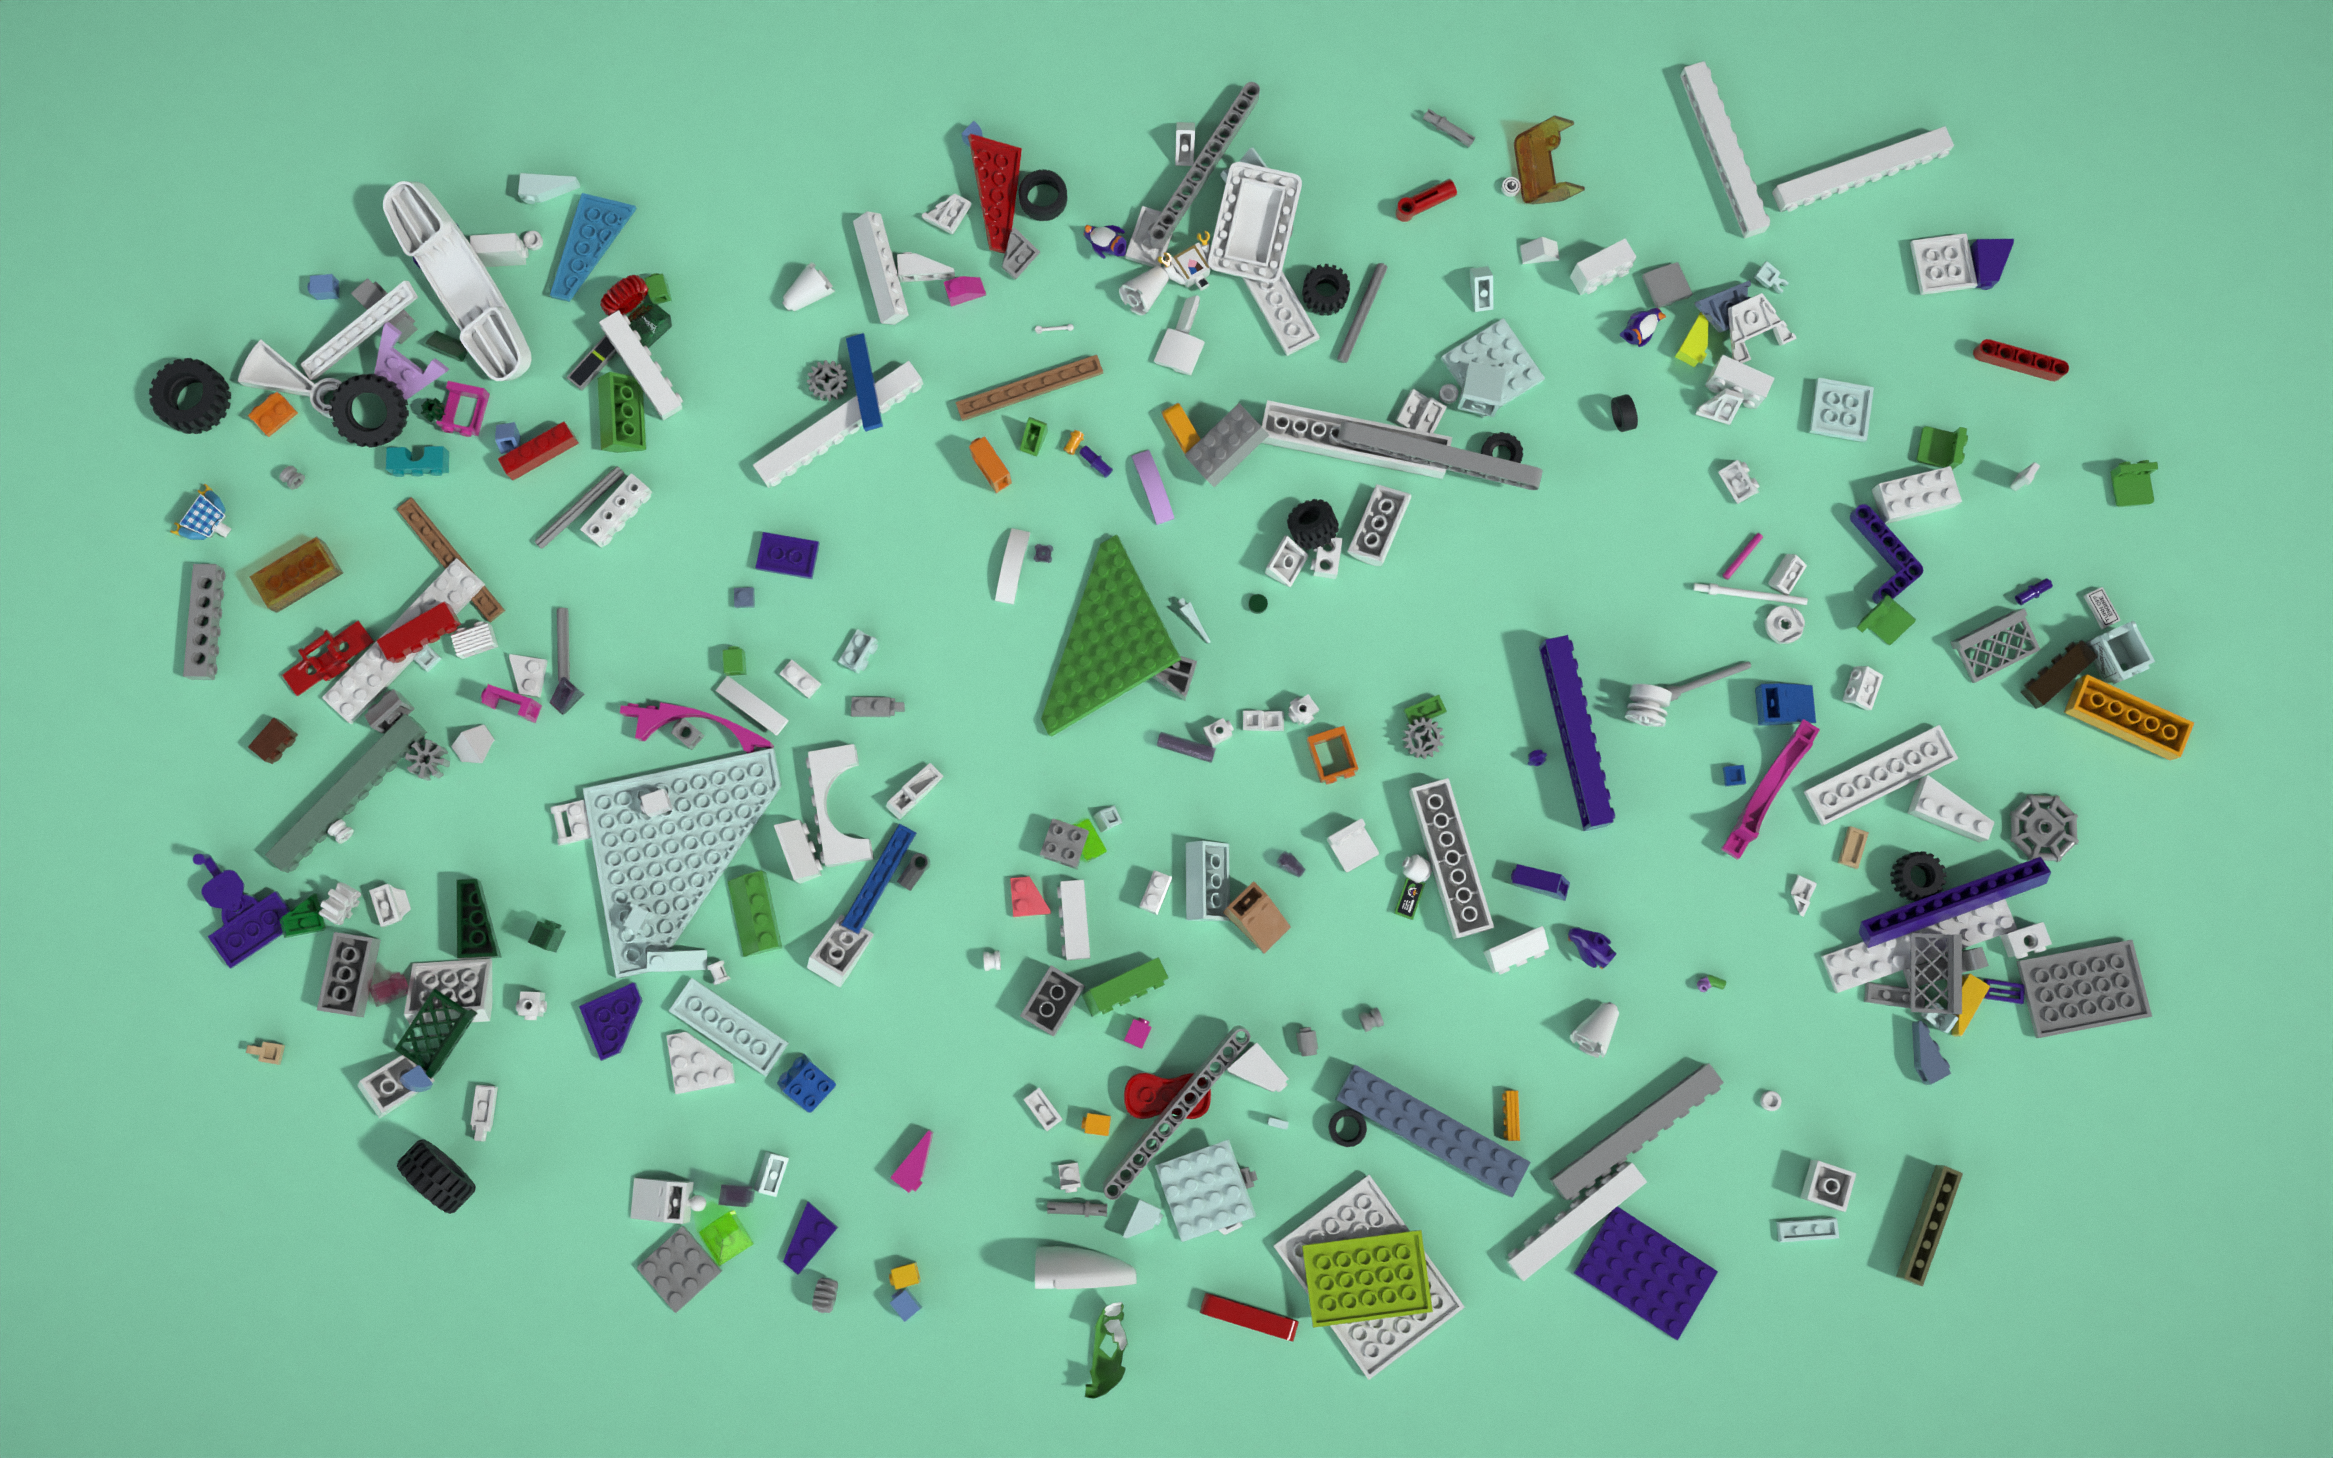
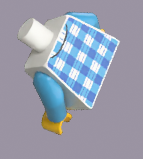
(204, 518)

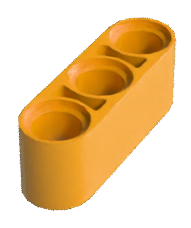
(1181, 427)

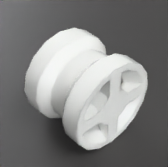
(340, 831)
(992, 960)

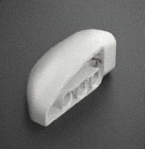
(1079, 1268)

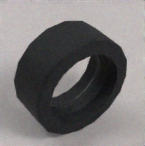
(1624, 413)
(1362, 1128)

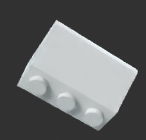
(798, 850)
(1517, 950)

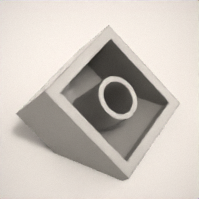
(388, 711)

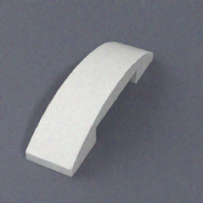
(1012, 566)

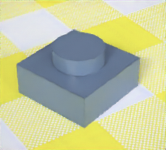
(744, 597)

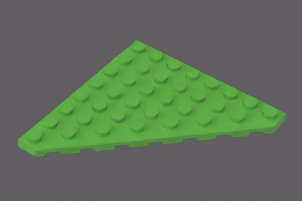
(1112, 642)

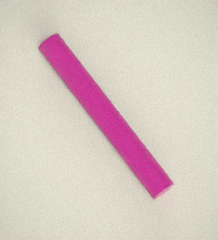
(1742, 556)

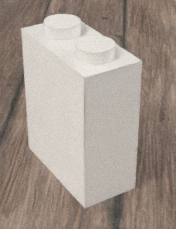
(499, 249)

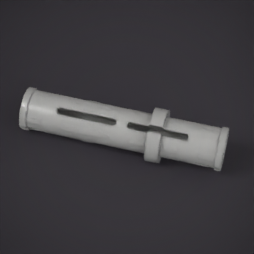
(1449, 128)
(1077, 1208)

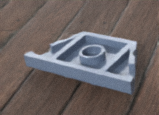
(1716, 306)

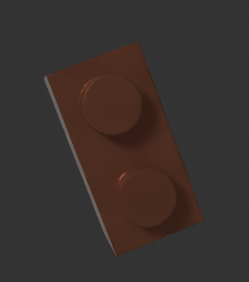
(273, 741)

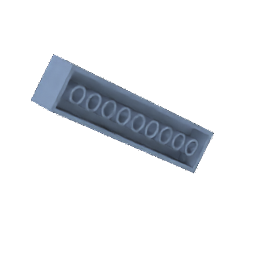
(1432, 1131)

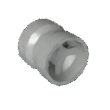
(1371, 1019)

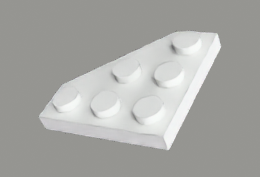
(696, 1064)

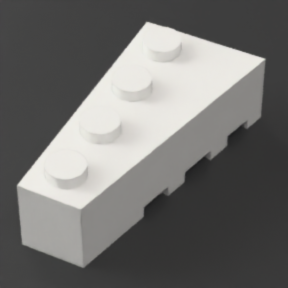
(1945, 809)

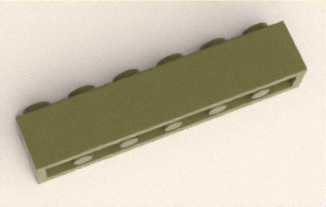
(1929, 1225)

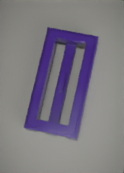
(2005, 999)

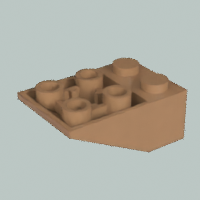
(1257, 917)

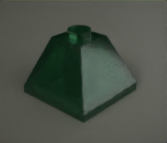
(649, 322)

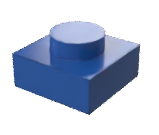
(1734, 775)

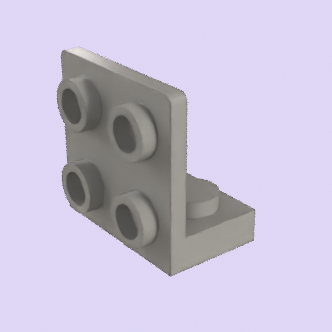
(1064, 843)

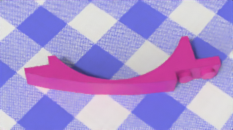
(652, 719)
(1754, 812)

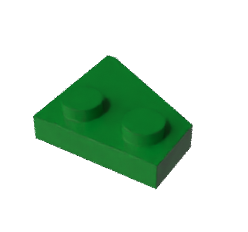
(303, 918)

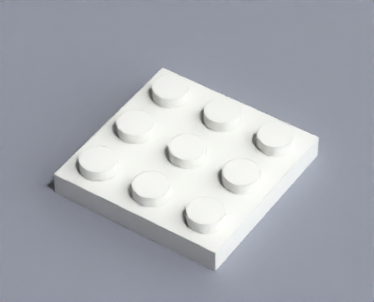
(1943, 264)

